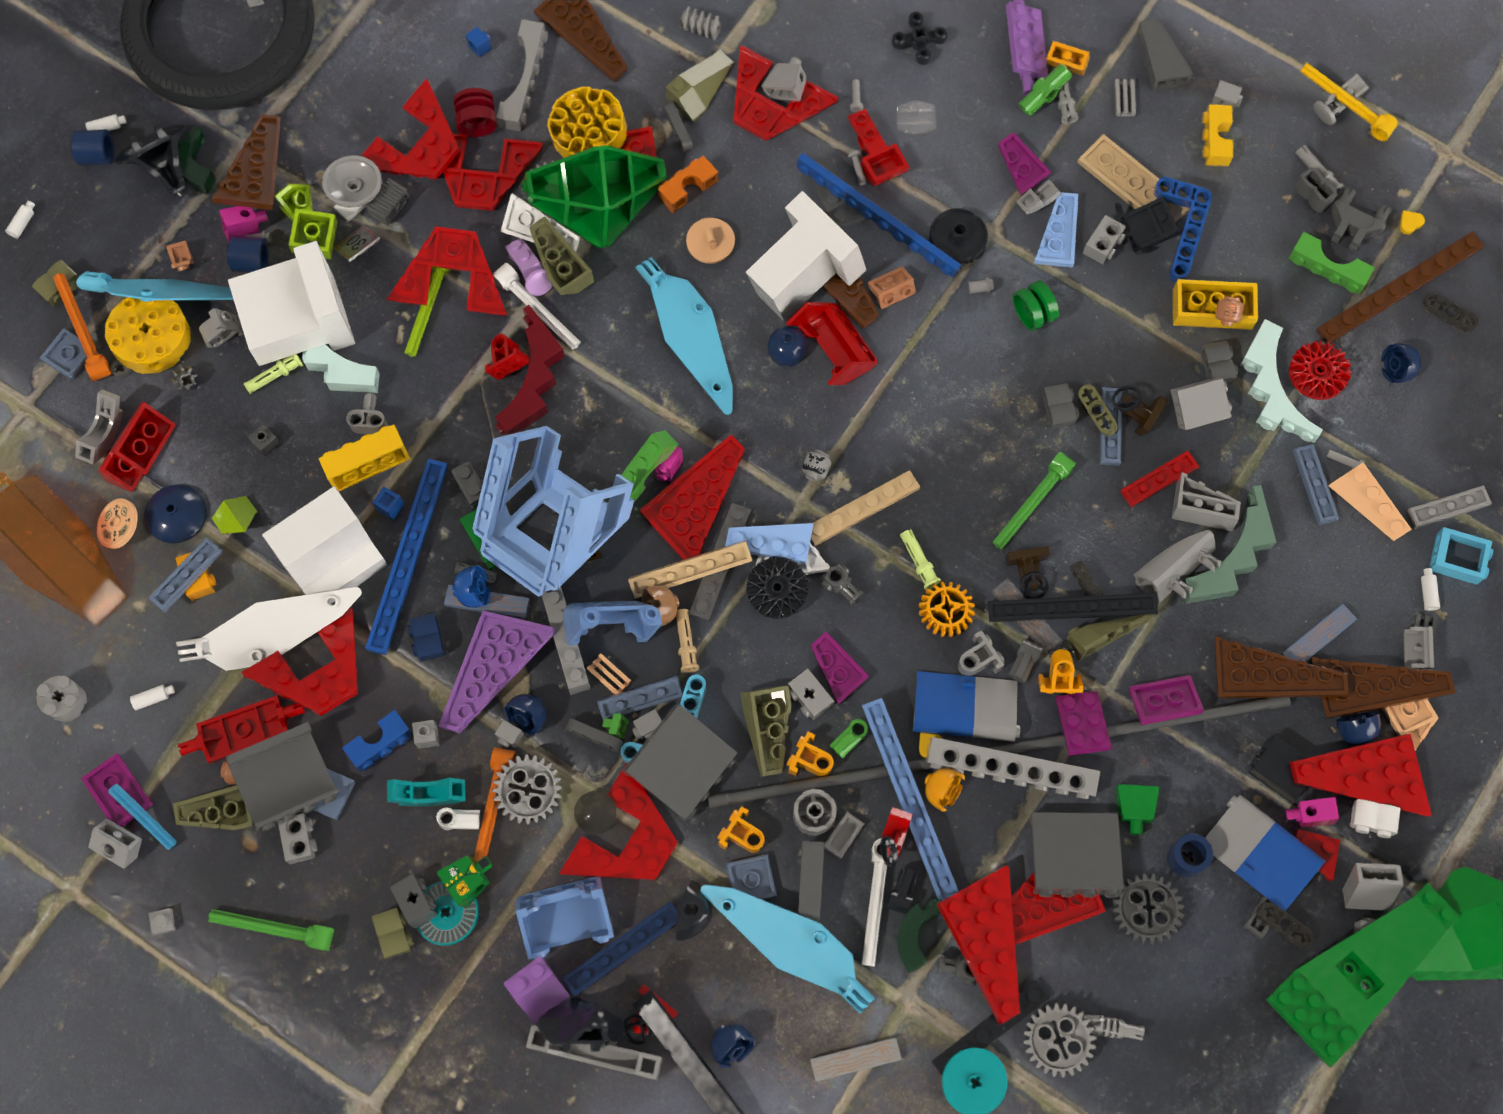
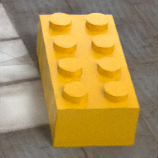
(1197, 303)
(364, 458)

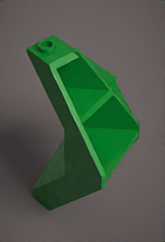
(595, 190)
(1475, 941)

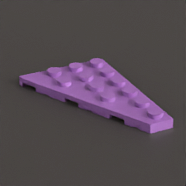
(493, 658)

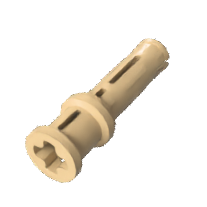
(687, 649)

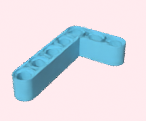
(688, 696)

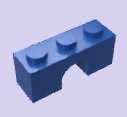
(364, 754)

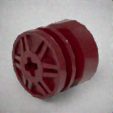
(475, 112)

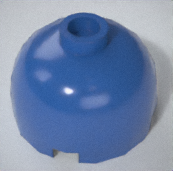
(471, 587)

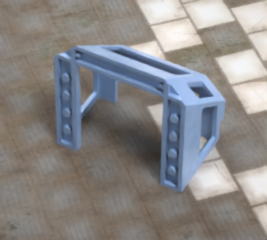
(581, 520)

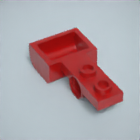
(882, 161)

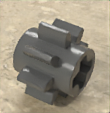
(181, 372)

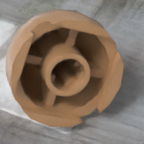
(663, 600)

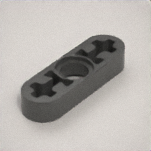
(677, 126)
(594, 735)

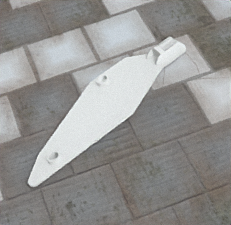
(269, 628)

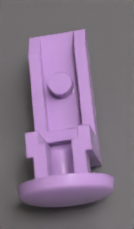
(535, 277)

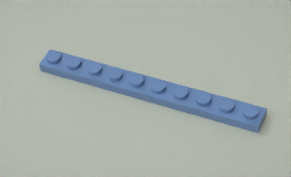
(910, 799)

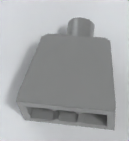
(785, 81)

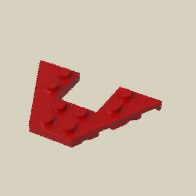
(761, 114)
(431, 152)
(487, 189)
(455, 251)
(326, 686)
(646, 849)

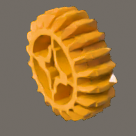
(954, 608)

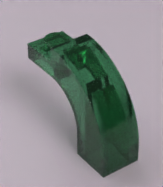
(196, 176)
(909, 935)

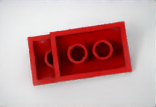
(136, 448)

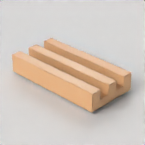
(596, 663)

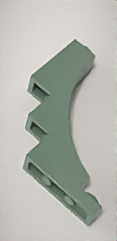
(1255, 535)

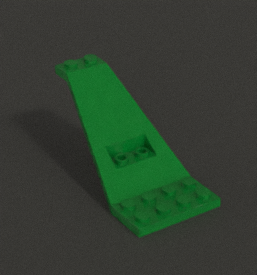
(1331, 1005)

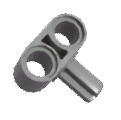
(367, 416)

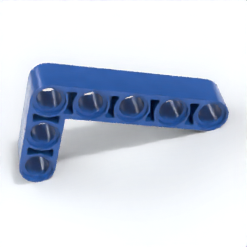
(1190, 225)

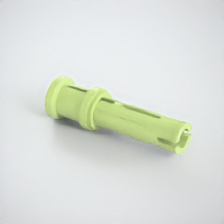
(282, 367)
(924, 568)

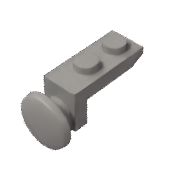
(1331, 106)

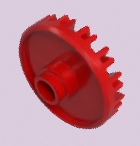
(1319, 371)

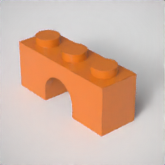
(698, 173)

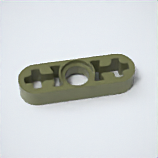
(1098, 402)

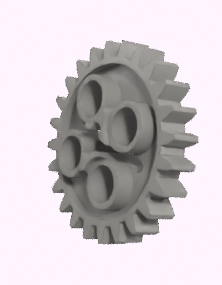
(531, 770)
(1080, 1033)

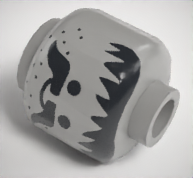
(816, 465)

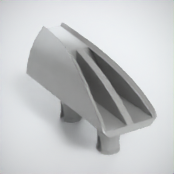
(1176, 563)

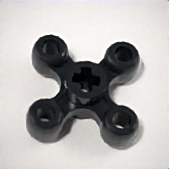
(919, 38)

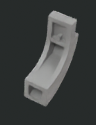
(100, 436)

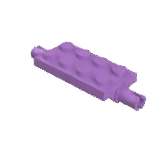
(1026, 43)

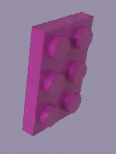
(1165, 700)
(1083, 723)
(104, 777)

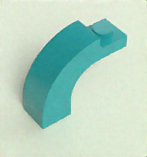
(426, 793)

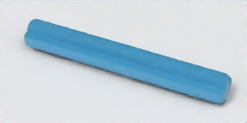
(142, 816)

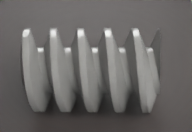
(700, 23)

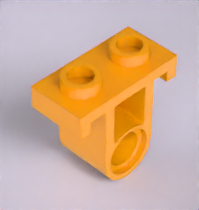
(1061, 675)
(808, 756)
(740, 831)

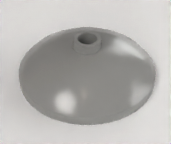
(352, 173)

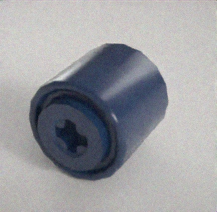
(92, 147)
(247, 254)
(1200, 852)

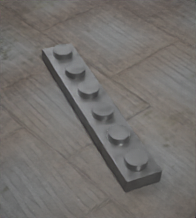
(712, 584)

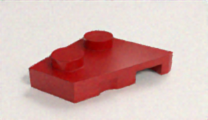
(1323, 846)

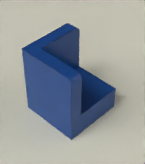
(388, 503)

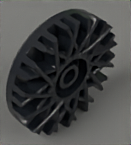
(959, 234)
(777, 603)

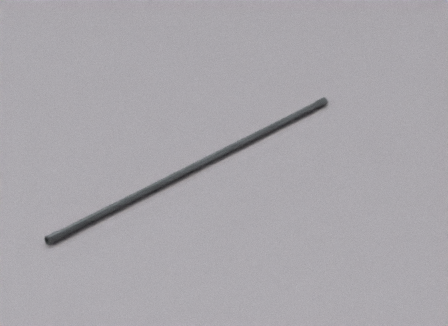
(730, 798)

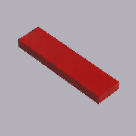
(1159, 479)

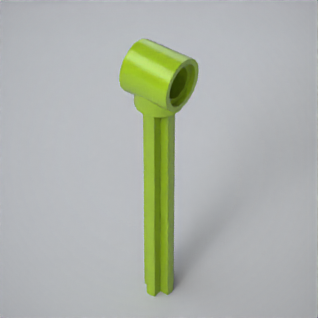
(425, 311)

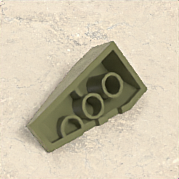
(696, 86)
(562, 264)
(1098, 635)
(767, 719)
(214, 810)

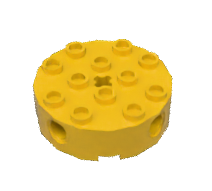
(586, 120)
(147, 334)

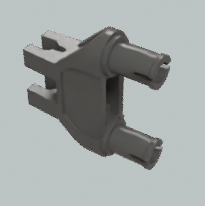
(1356, 222)

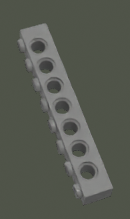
(1087, 777)

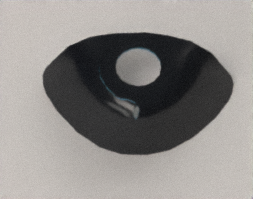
(692, 925)

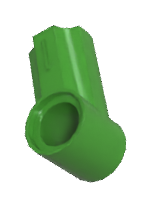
(848, 739)

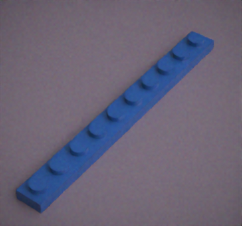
(882, 218)
(406, 557)

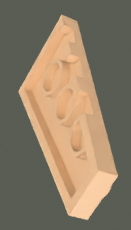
(1368, 498)

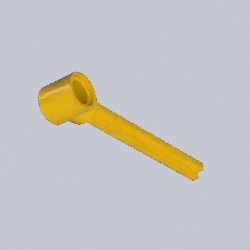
(1381, 125)

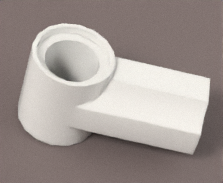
(461, 819)

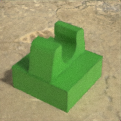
(616, 726)

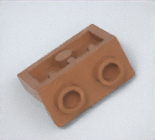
(892, 287)

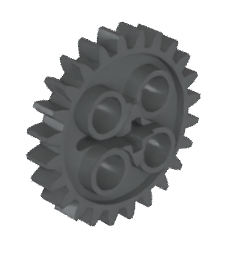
(1168, 909)

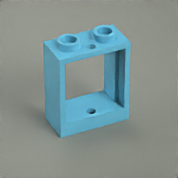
(1439, 552)

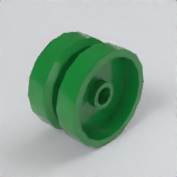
(1035, 305)

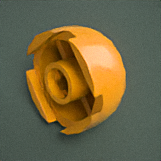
(943, 787)

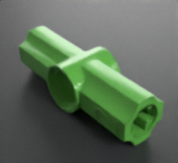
(1045, 90)

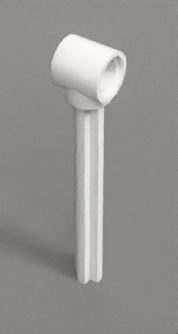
(508, 279)
(875, 907)

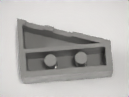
(1204, 506)

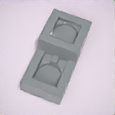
(1036, 200)

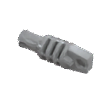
(1113, 1027)

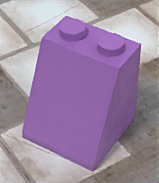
(536, 989)

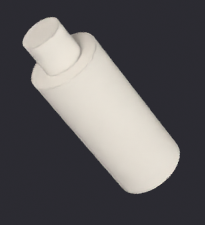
(110, 123)
(20, 220)
(1430, 590)
(151, 696)

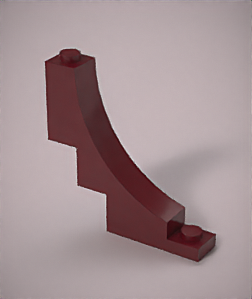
(527, 404)

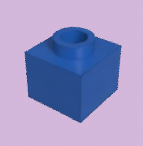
(478, 41)

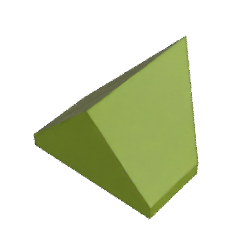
(294, 197)
(234, 515)

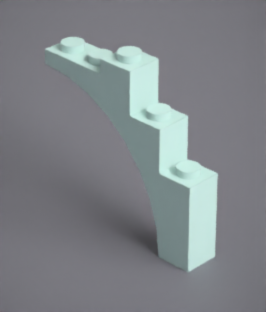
(341, 373)
(1267, 386)

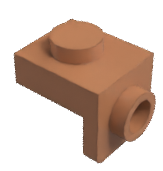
(180, 256)

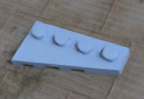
(1060, 234)
(775, 540)

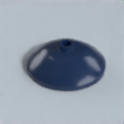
(183, 521)

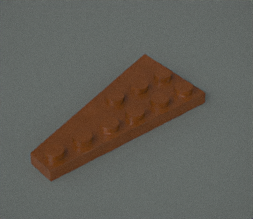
(583, 30)
(253, 171)
(852, 299)
(1265, 674)
(1382, 686)

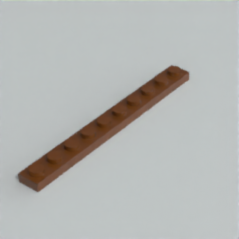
(1400, 288)

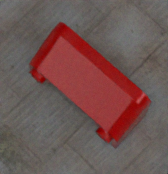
(837, 338)

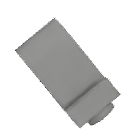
(220, 327)
(981, 655)

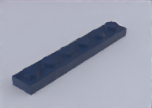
(621, 949)

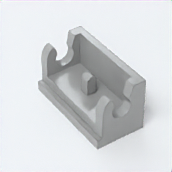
(1418, 648)

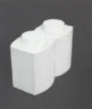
(1375, 817)

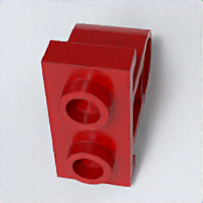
(505, 357)

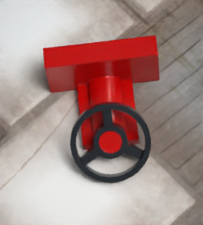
(894, 835)
(640, 1026)

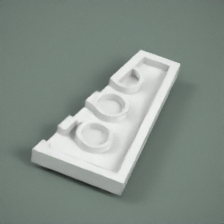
(522, 215)

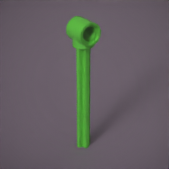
(1058, 470)
(314, 936)

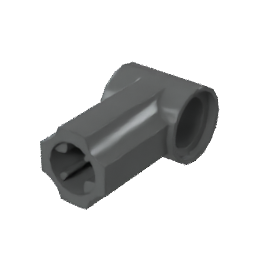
(1026, 657)

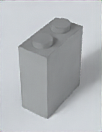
(1201, 403)
(1372, 886)

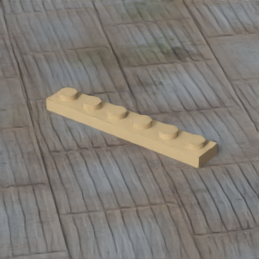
(863, 507)
(692, 568)

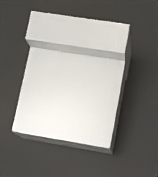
(804, 259)
(291, 307)
(325, 546)

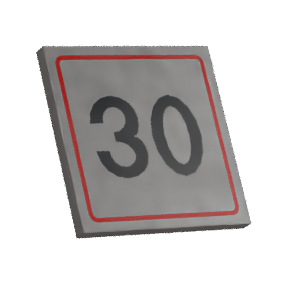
(357, 243)

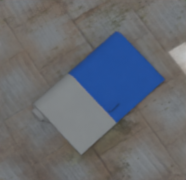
(966, 706)
(1263, 852)

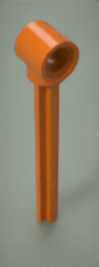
(96, 364)
(499, 757)

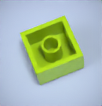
(311, 227)

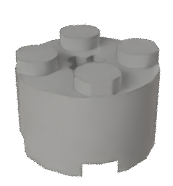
(60, 688)
(807, 822)

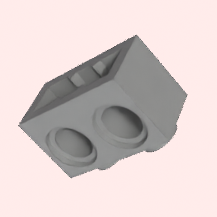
(1103, 239)
(292, 840)

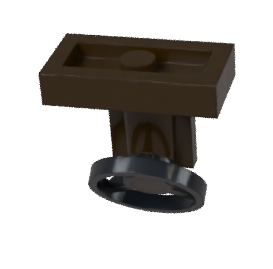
(1138, 410)
(1029, 569)

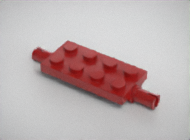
(240, 729)

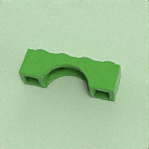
(1310, 255)
(653, 452)

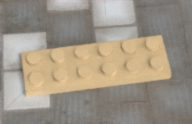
(1124, 175)

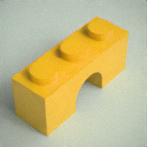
(1216, 149)

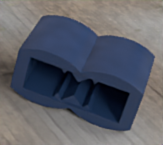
(426, 637)

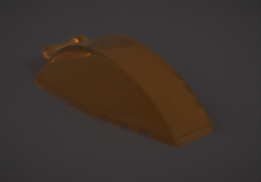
(55, 550)

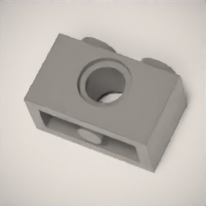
(115, 843)

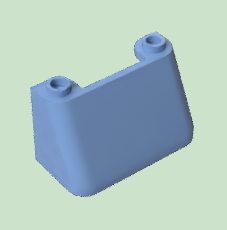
(637, 618)
(563, 916)

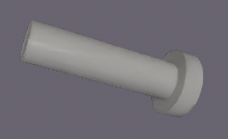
(856, 105)
(855, 157)
(1344, 459)

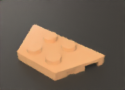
(1413, 719)

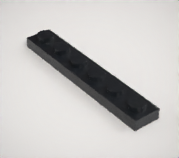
(990, 1030)

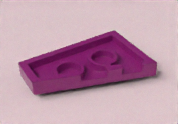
(1022, 164)
(838, 667)

